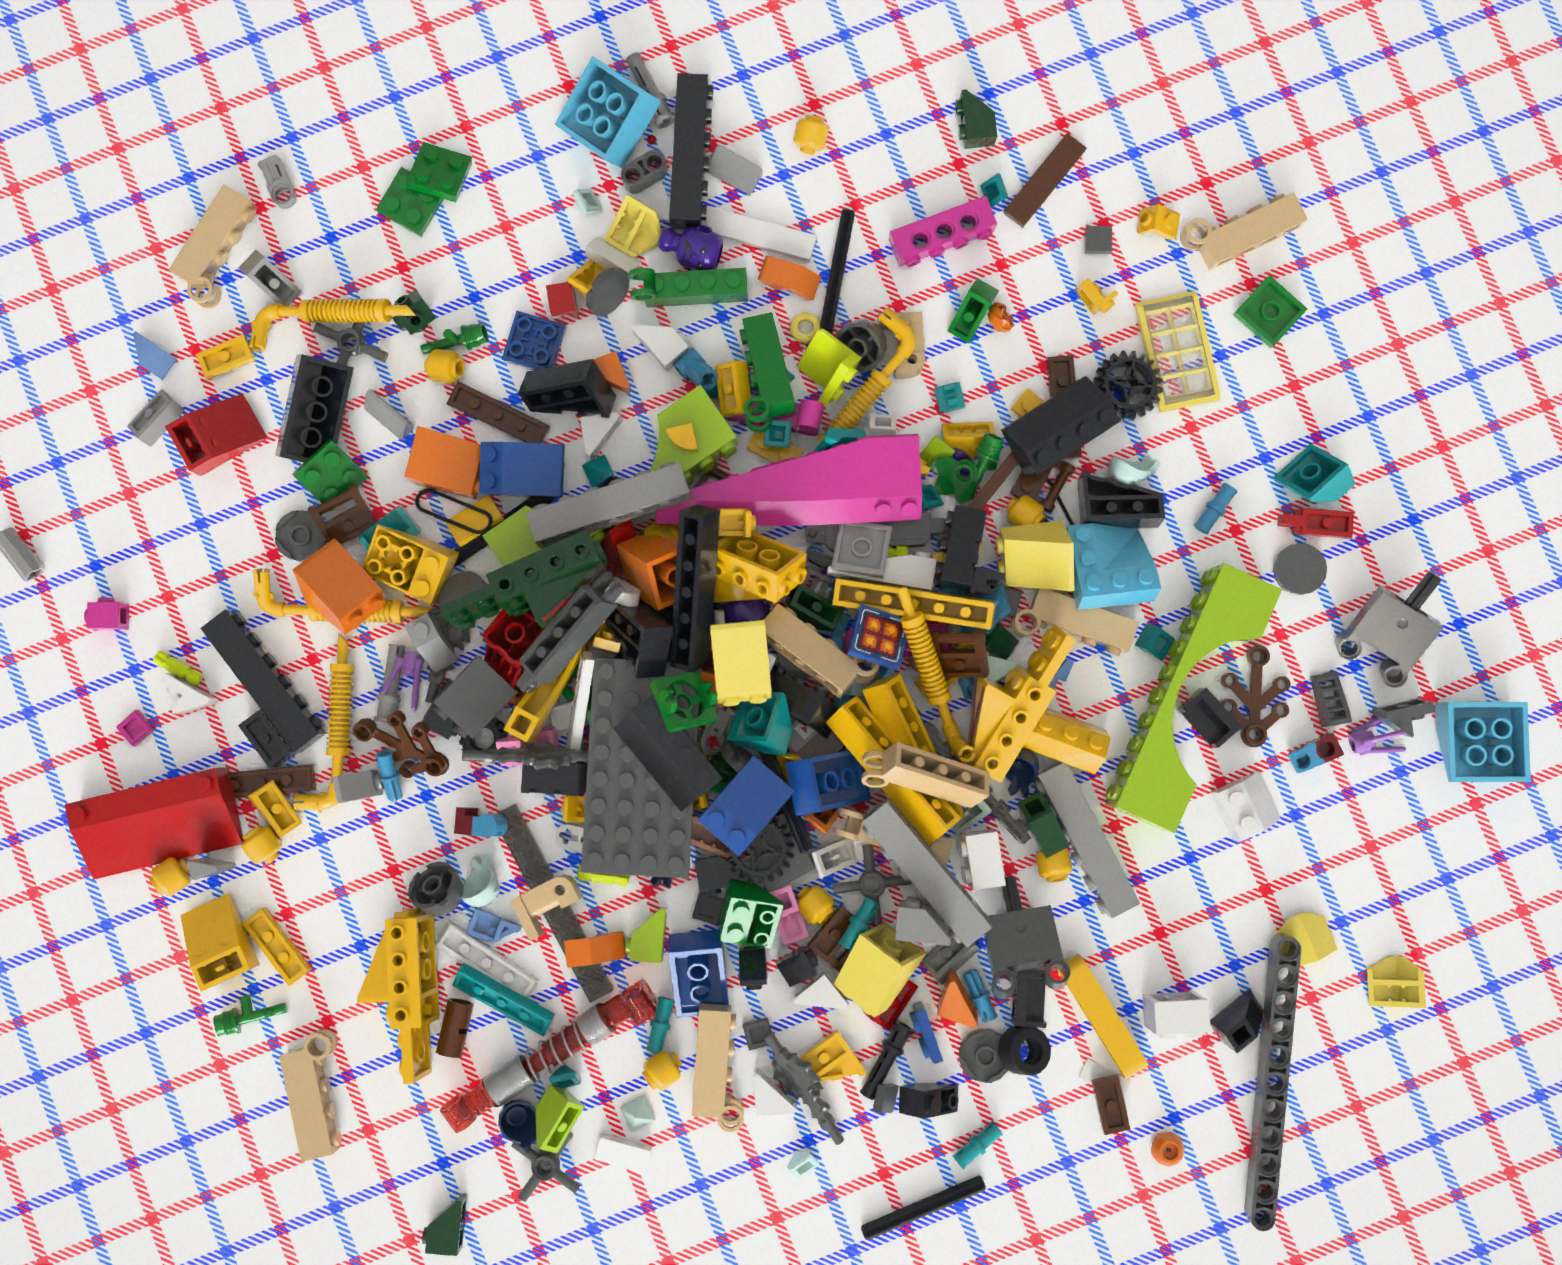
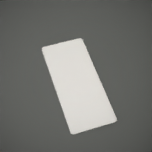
(1093, 1071)

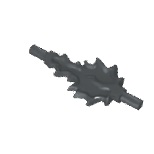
(456, 639)
(535, 754)
(803, 1083)

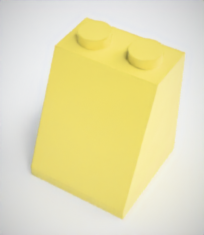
(1037, 556)
(741, 662)
(878, 969)

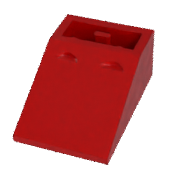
(216, 433)

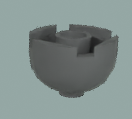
(865, 340)
(436, 889)

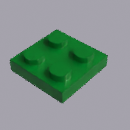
(439, 172)
(407, 206)
(1270, 311)
(329, 472)

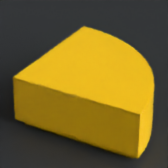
(683, 436)

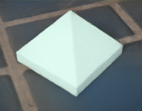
(586, 201)
(637, 1113)
(802, 1163)

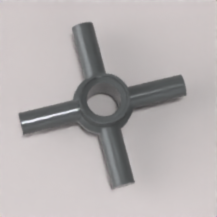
(358, 348)
(870, 871)
(542, 1175)

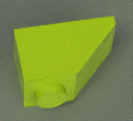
(648, 939)
(556, 1117)

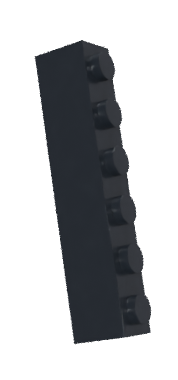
(689, 150)
(694, 587)
(263, 680)

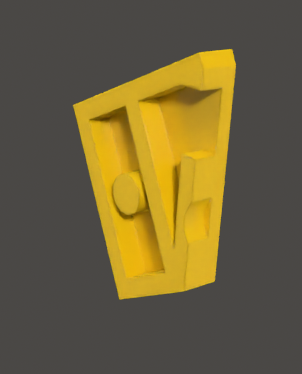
(833, 1058)

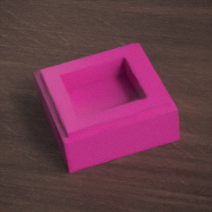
(135, 728)

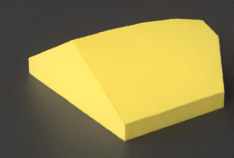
(634, 228)
(1312, 934)
(1396, 984)

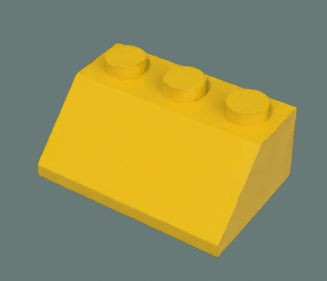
(1069, 741)

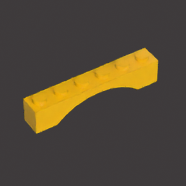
(536, 706)

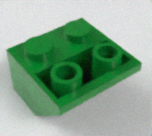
(749, 915)

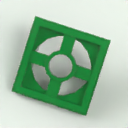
(668, 707)

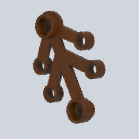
(1255, 701)
(431, 762)

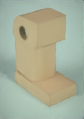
(905, 369)
(543, 899)

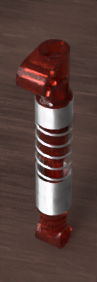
(521, 1073)

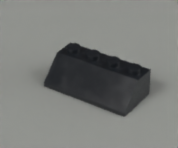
(313, 407)
(1060, 426)
(669, 757)

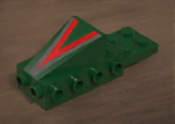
(543, 589)

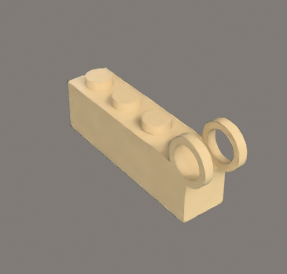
(1245, 233)
(211, 243)
(1091, 625)
(813, 653)
(927, 774)
(854, 831)
(712, 1066)
(309, 1097)

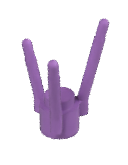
(412, 666)
(1362, 740)

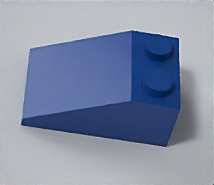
(521, 469)
(826, 782)
(746, 805)
(697, 971)

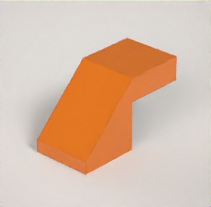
(789, 276)
(595, 949)

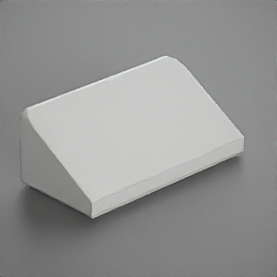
(610, 256)
(623, 1153)

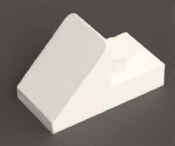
(192, 696)

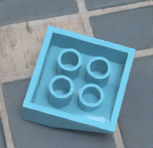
(607, 112)
(1111, 567)
(1484, 741)

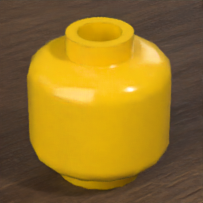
(810, 134)
(444, 366)
(1025, 511)
(261, 845)
(1054, 868)
(170, 876)
(815, 904)
(662, 1070)

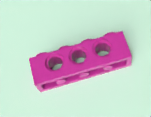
(975, 211)

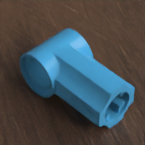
(694, 368)

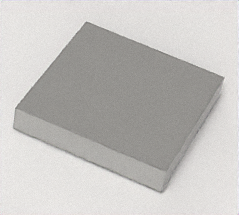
(862, 549)

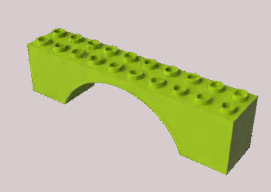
(714, 439)
(1152, 777)

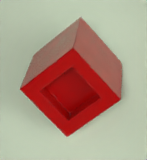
(562, 299)

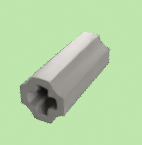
(20, 555)

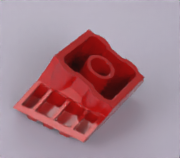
(508, 641)

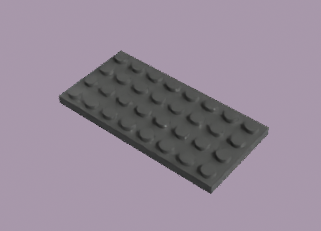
(627, 815)

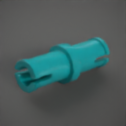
(858, 923)
(660, 1024)
(977, 1145)

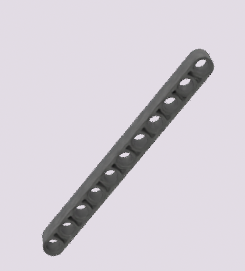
(1278, 1092)

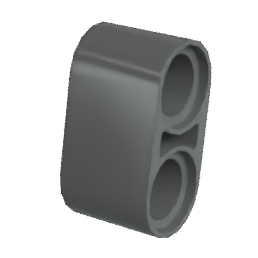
(647, 175)

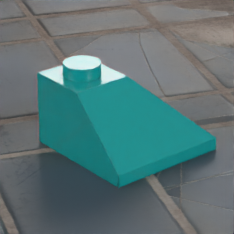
(1316, 475)
(763, 726)

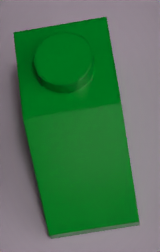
(973, 310)

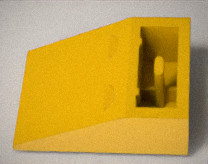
(409, 563)
(217, 942)

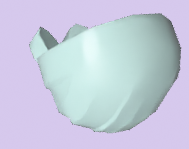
(1132, 472)
(481, 884)

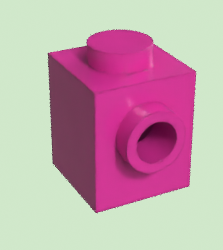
(107, 615)

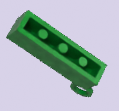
(690, 287)
(769, 372)

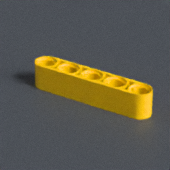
(1104, 1018)

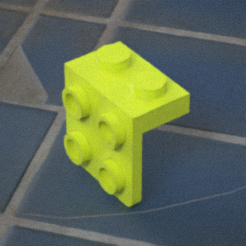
(829, 365)

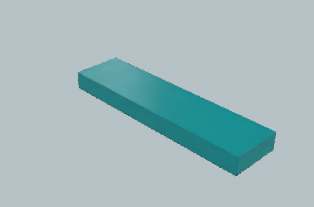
(503, 999)

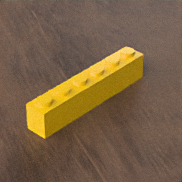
(934, 605)
(898, 715)
(864, 733)

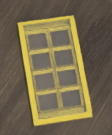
(1179, 345)

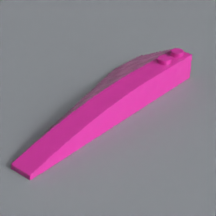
(841, 485)

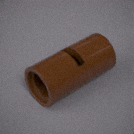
(454, 1028)

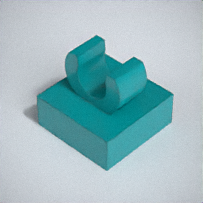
(949, 397)

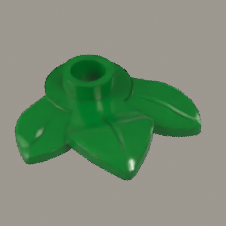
(951, 478)

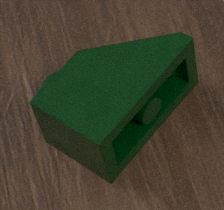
(813, 608)
(446, 1230)

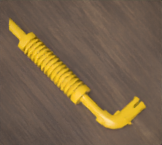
(325, 311)
(878, 380)
(392, 611)
(932, 674)
(338, 728)

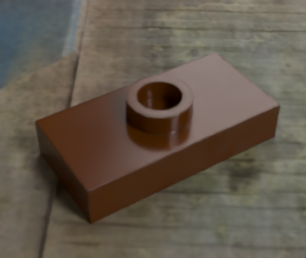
(1110, 1104)

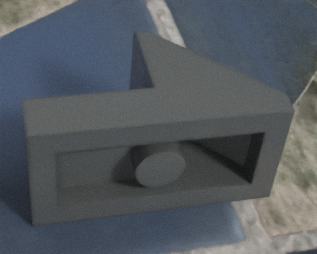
(1400, 715)

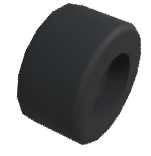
(1038, 1054)

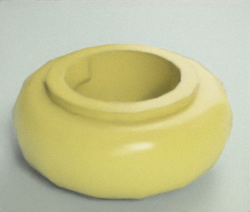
(804, 317)

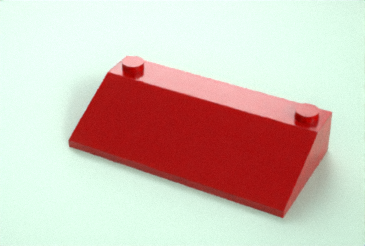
(156, 822)

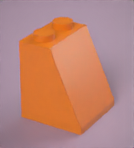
(444, 463)
(651, 567)
(338, 587)

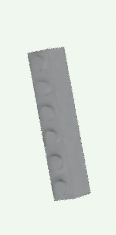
(609, 504)
(1087, 840)
(927, 872)

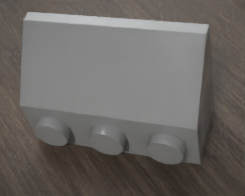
(919, 924)

